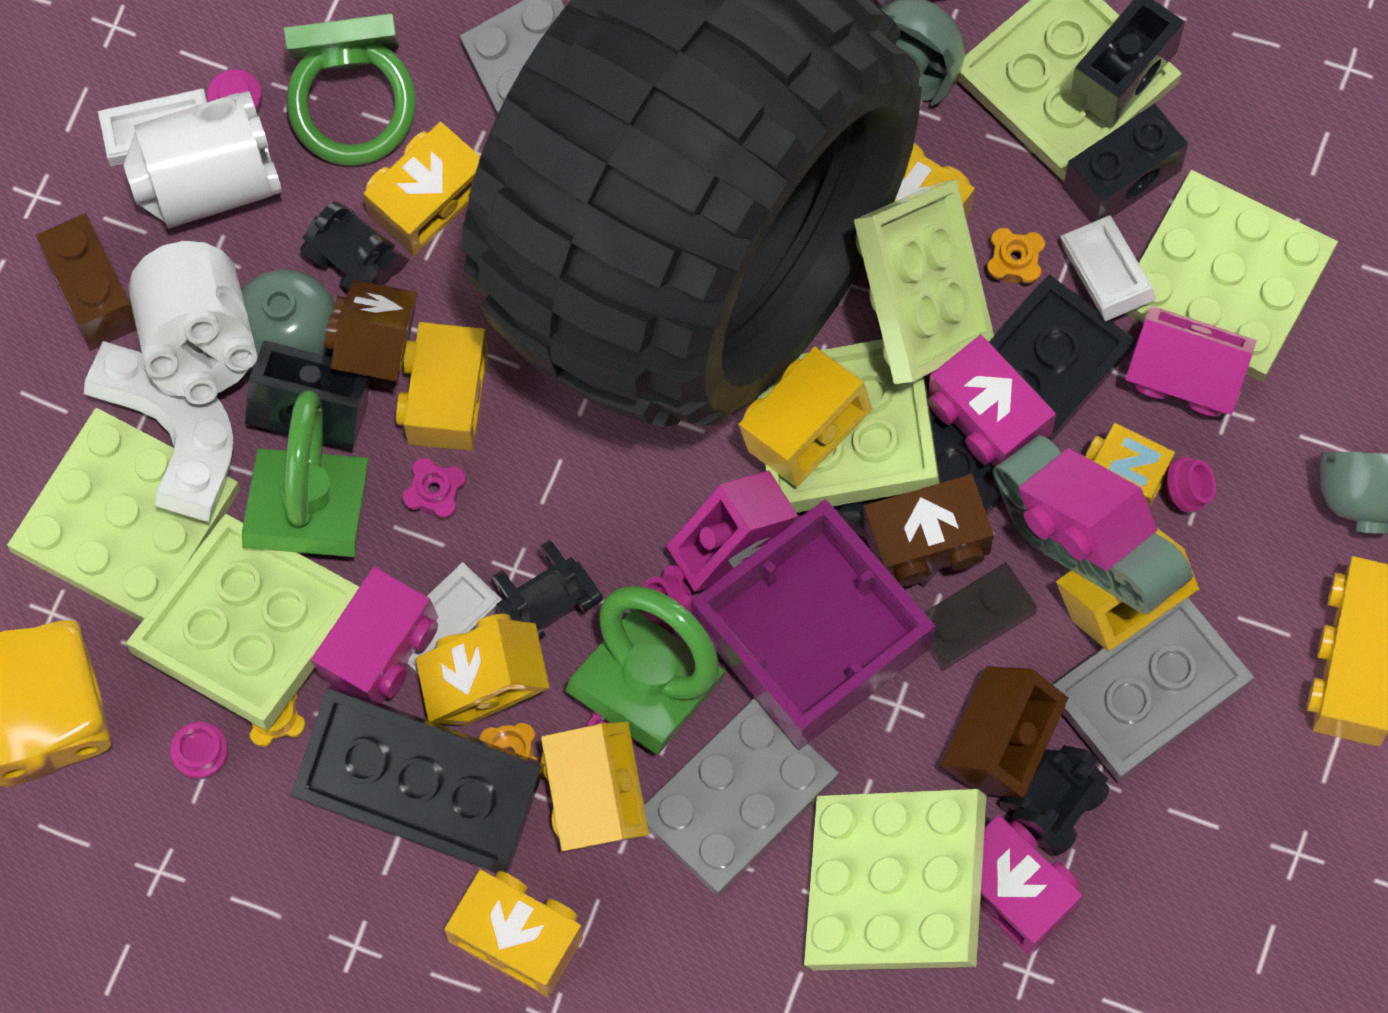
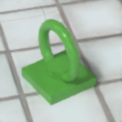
(346, 46)
(303, 496)
(644, 670)

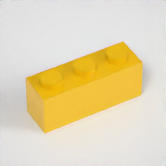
(1354, 686)

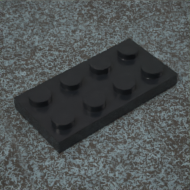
(418, 779)

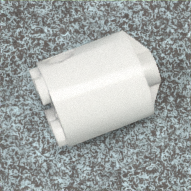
(201, 161)
(191, 320)

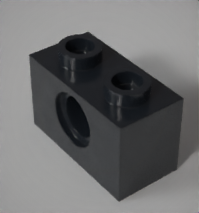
(1126, 59)
(1125, 165)
(288, 371)

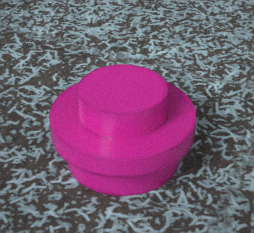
(235, 82)
(1190, 484)
(199, 750)

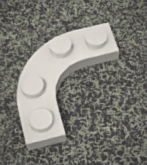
(198, 431)

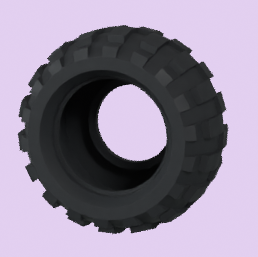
(686, 193)

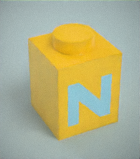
(1133, 459)

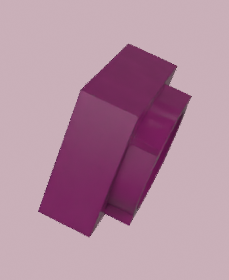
(813, 623)

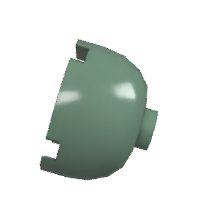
(932, 41)
(288, 310)
(1357, 488)

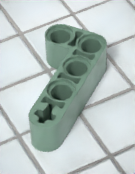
(1139, 579)

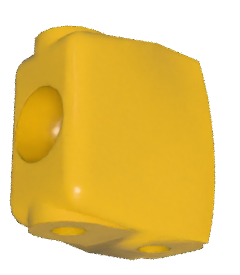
(48, 702)

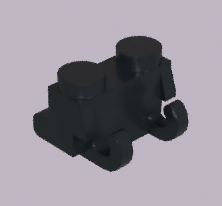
(351, 246)
(550, 594)
(1058, 796)

